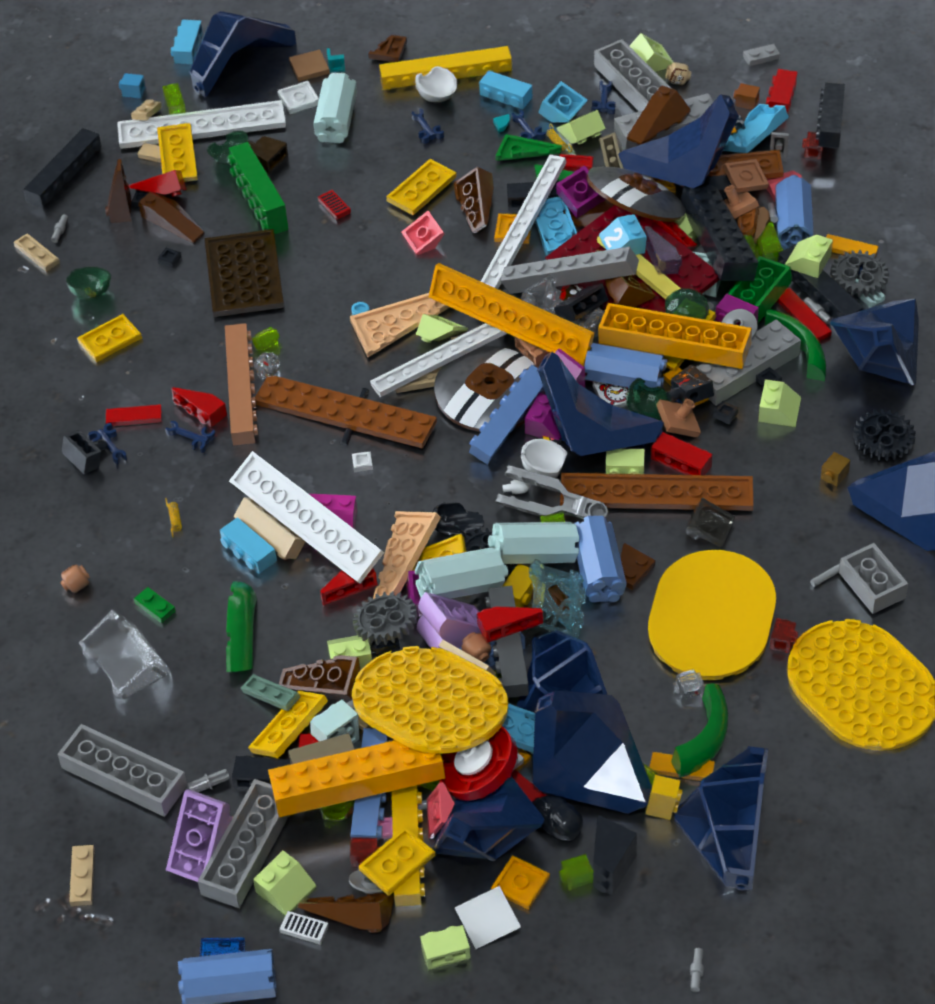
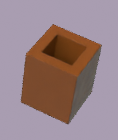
(746, 96)

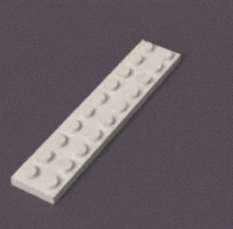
(205, 123)
(306, 517)

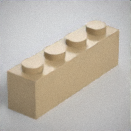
(269, 528)

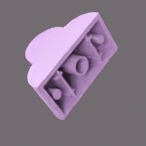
(445, 620)
(197, 834)

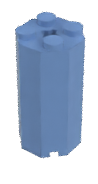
(793, 211)
(623, 366)
(599, 560)
(227, 977)

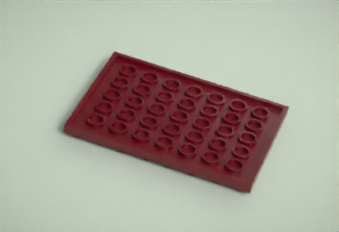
(692, 273)

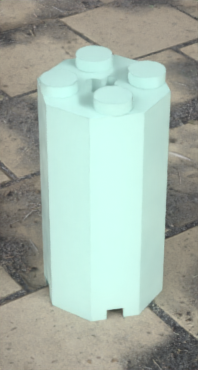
(335, 108)
(535, 540)
(461, 573)

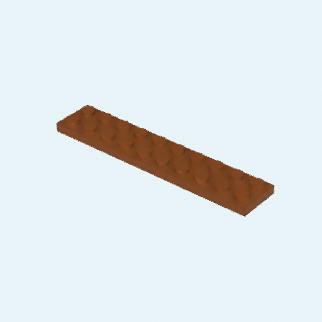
(346, 411)
(661, 491)

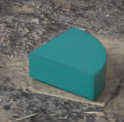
(501, 122)

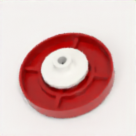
(480, 769)

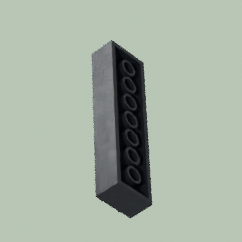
(719, 234)

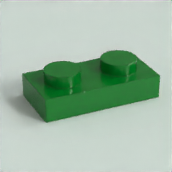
(154, 605)

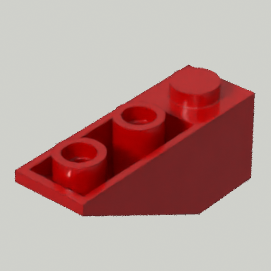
(202, 405)

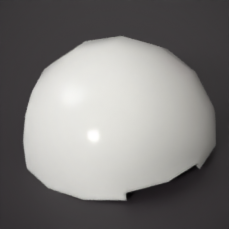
(436, 85)
(543, 457)

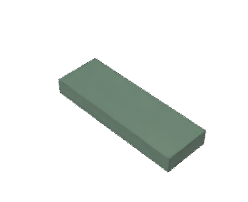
(270, 692)

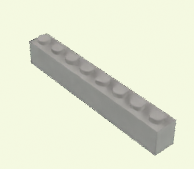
(572, 269)

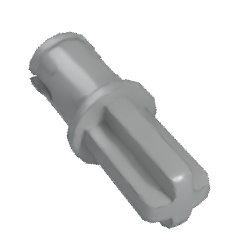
(208, 781)

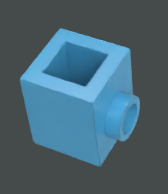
(132, 85)

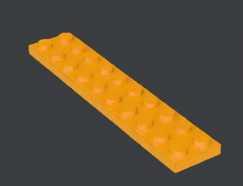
(509, 313)

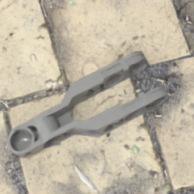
(573, 504)

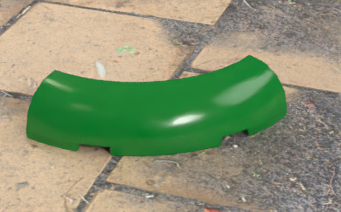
(809, 343)
(240, 627)
(705, 746)

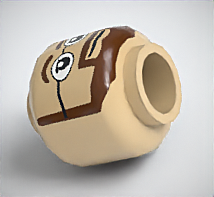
(678, 73)

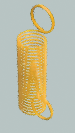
(553, 133)
(174, 517)

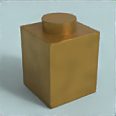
(835, 469)

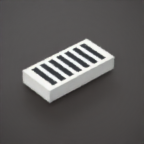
(304, 927)

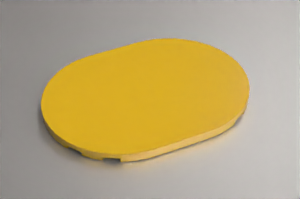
(712, 614)
(862, 684)
(430, 699)

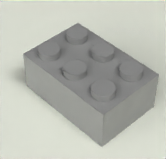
(873, 578)

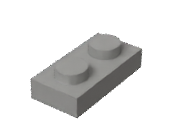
(761, 55)

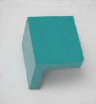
(336, 62)

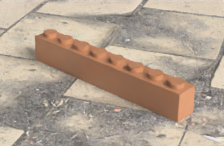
(239, 384)

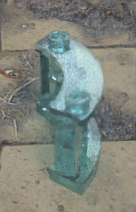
(570, 584)

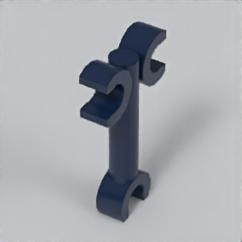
(604, 106)
(427, 133)
(530, 134)
(106, 434)
(198, 440)

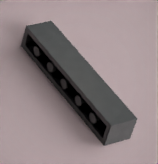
(509, 648)

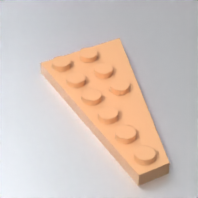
(389, 323)
(404, 548)

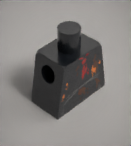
(690, 385)

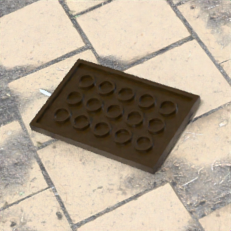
(243, 273)

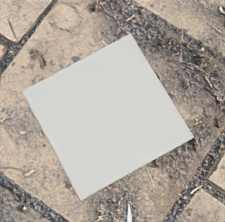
(487, 917)

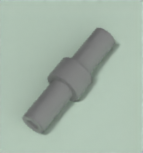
(59, 228)
(818, 310)
(697, 970)

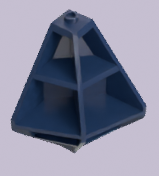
(229, 34)
(689, 152)
(883, 339)
(588, 421)
(901, 499)
(560, 665)
(588, 752)
(725, 816)
(489, 824)

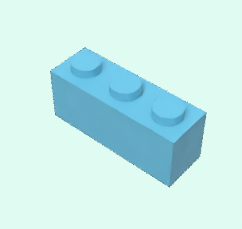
(187, 41)
(505, 89)
(247, 545)

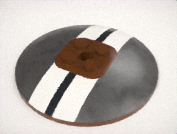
(636, 193)
(462, 386)

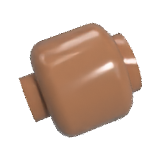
(75, 578)
(476, 646)

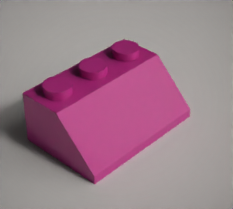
(341, 505)

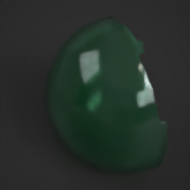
(220, 152)
(88, 282)
(687, 303)
(643, 399)

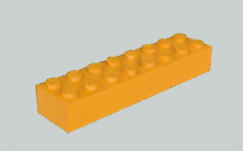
(675, 335)
(351, 776)

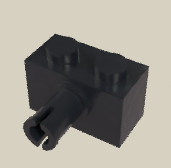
(82, 451)

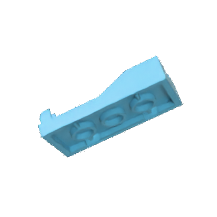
(758, 125)
(554, 224)
(520, 727)

